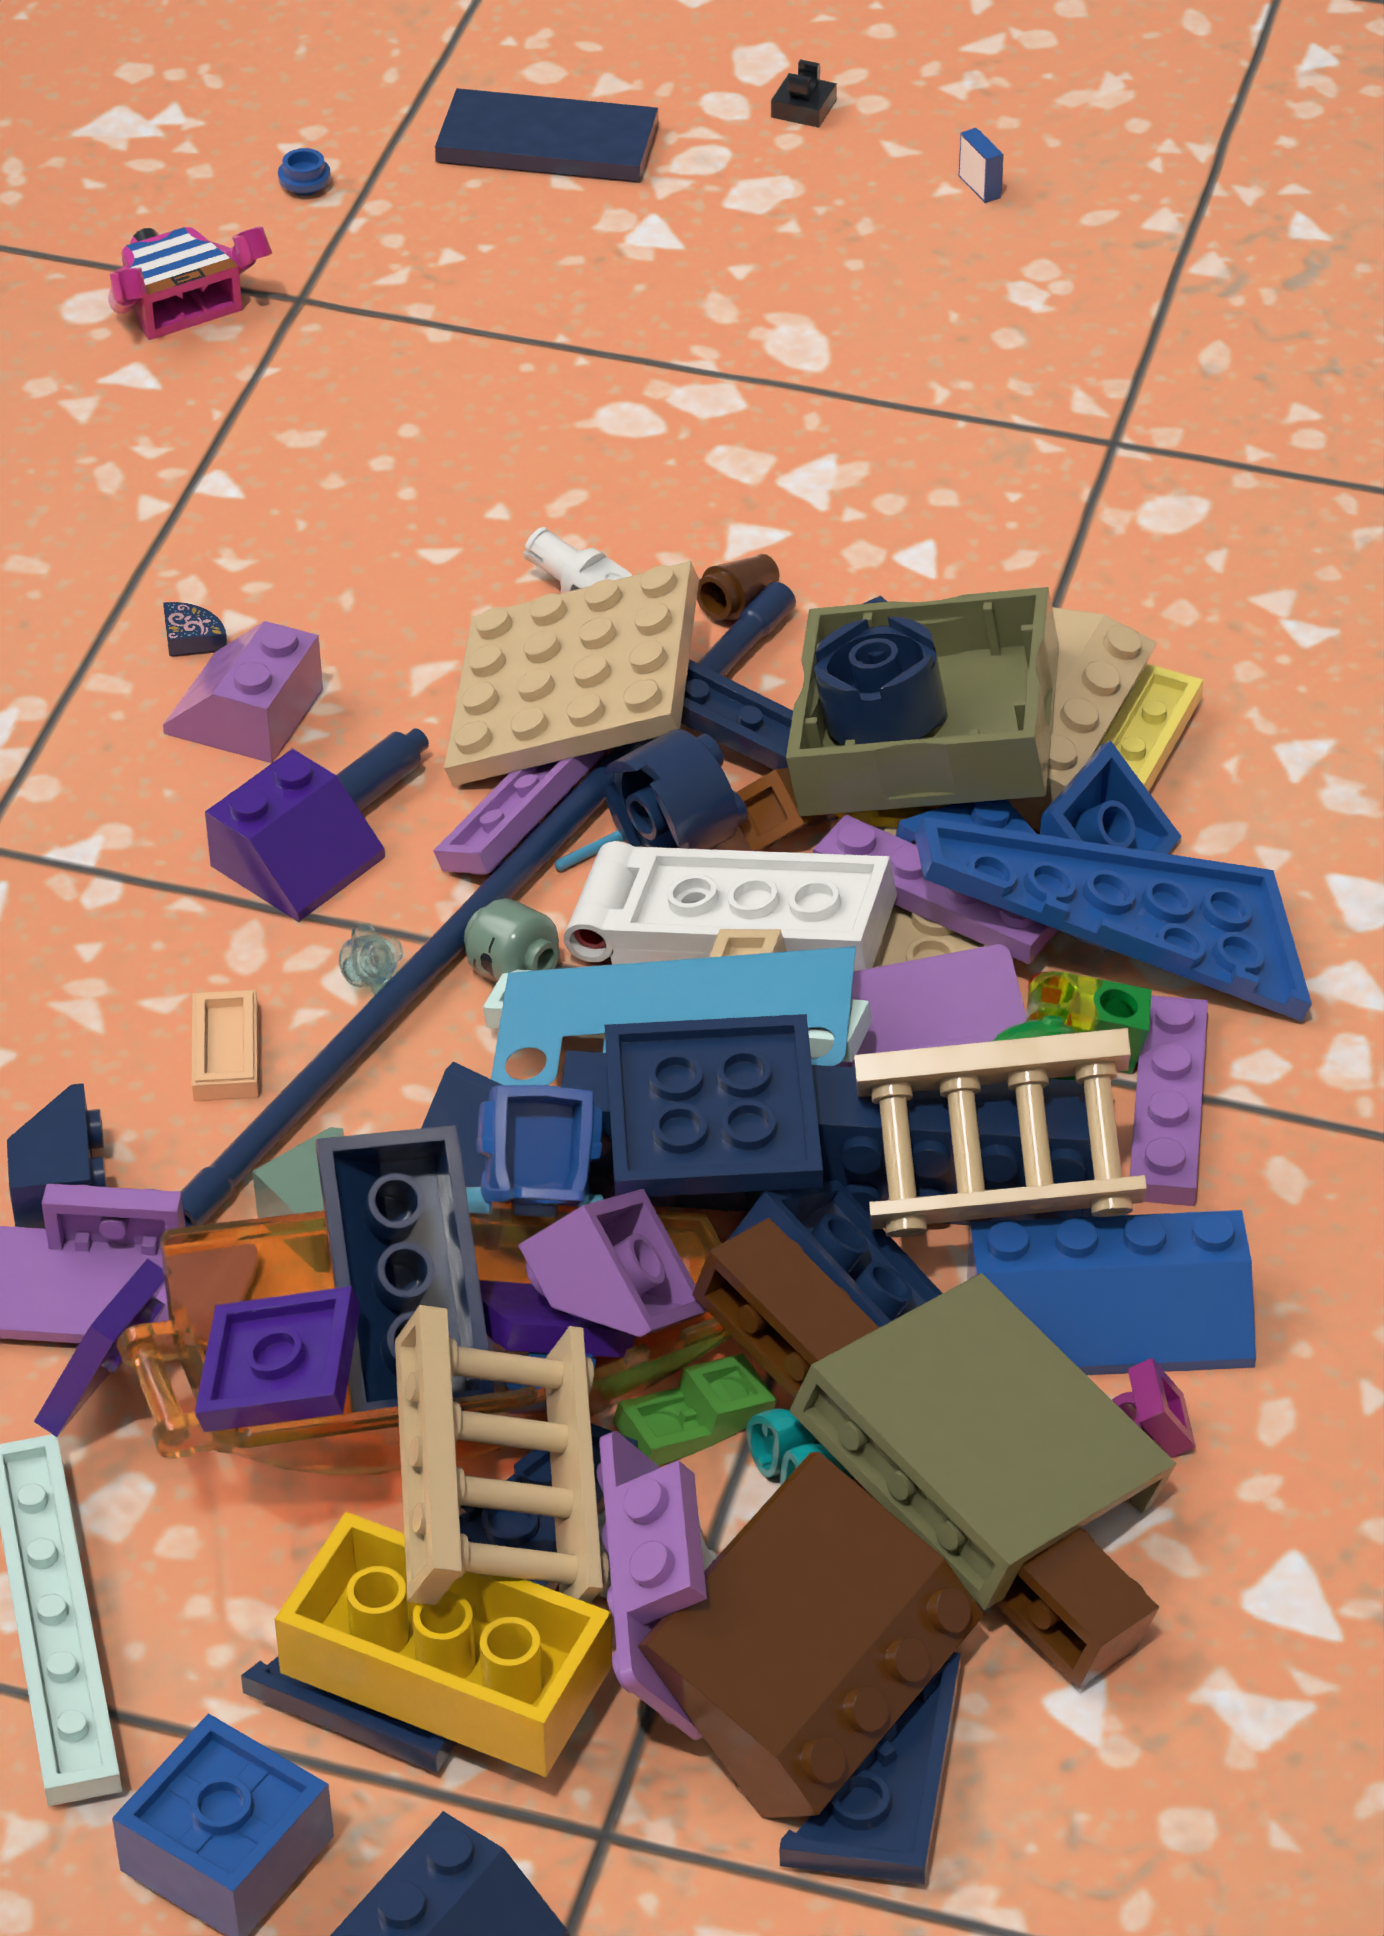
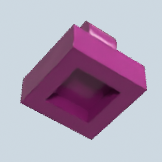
(1158, 1408)

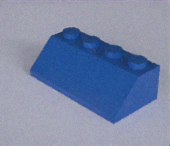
(1128, 1286)

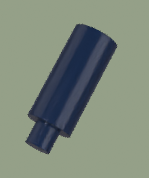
(383, 766)

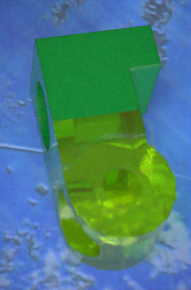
(1092, 1005)

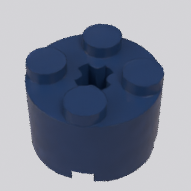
(880, 682)
(674, 794)

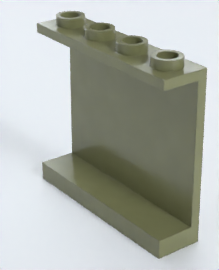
(978, 1433)

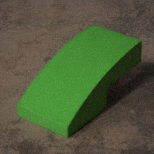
(706, 1408)

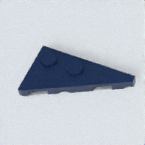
(888, 1807)

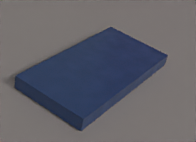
(547, 135)

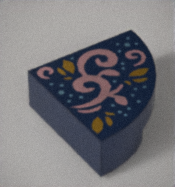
(192, 629)

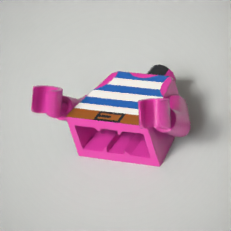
(182, 277)

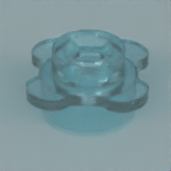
(358, 954)

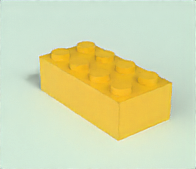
(484, 1666)

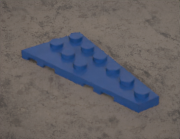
(1164, 909)

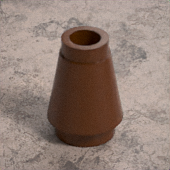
(733, 585)

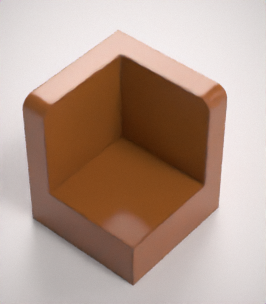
(772, 810)

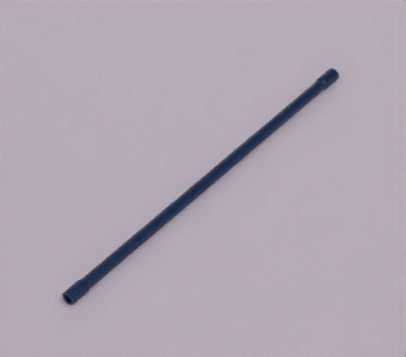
(215, 1183)

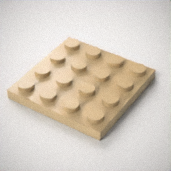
(573, 673)

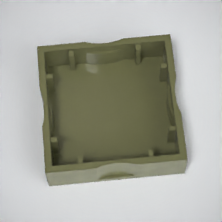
(999, 694)

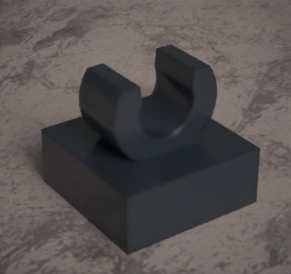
(804, 96)

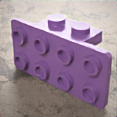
(939, 1000)
(72, 1269)
(652, 1561)

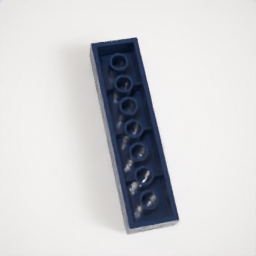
(854, 1140)

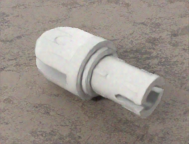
(569, 565)

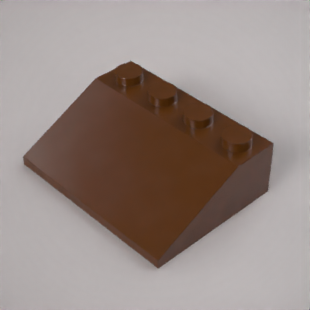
(810, 1639)

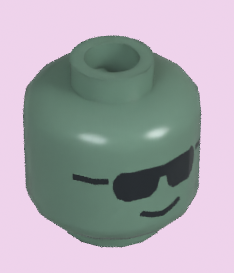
(510, 938)

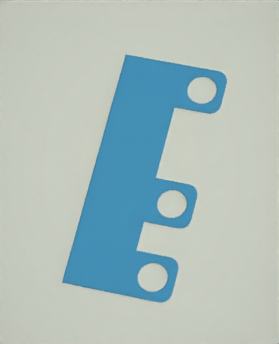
(578, 1001)

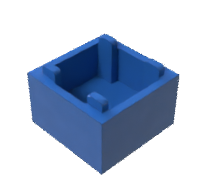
(223, 1827)

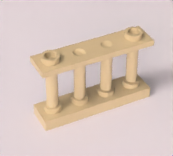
(1026, 1068)
(437, 1488)

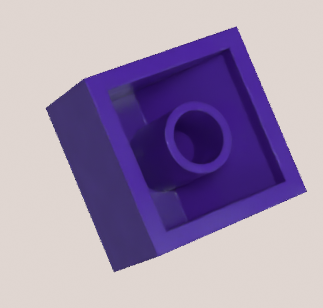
(291, 836)

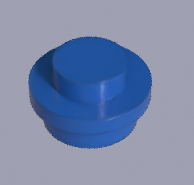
(304, 171)

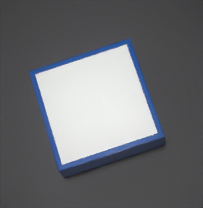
(980, 165)

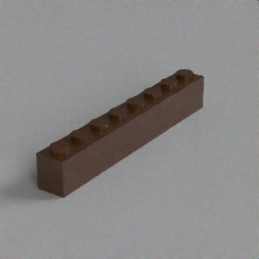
(793, 1315)

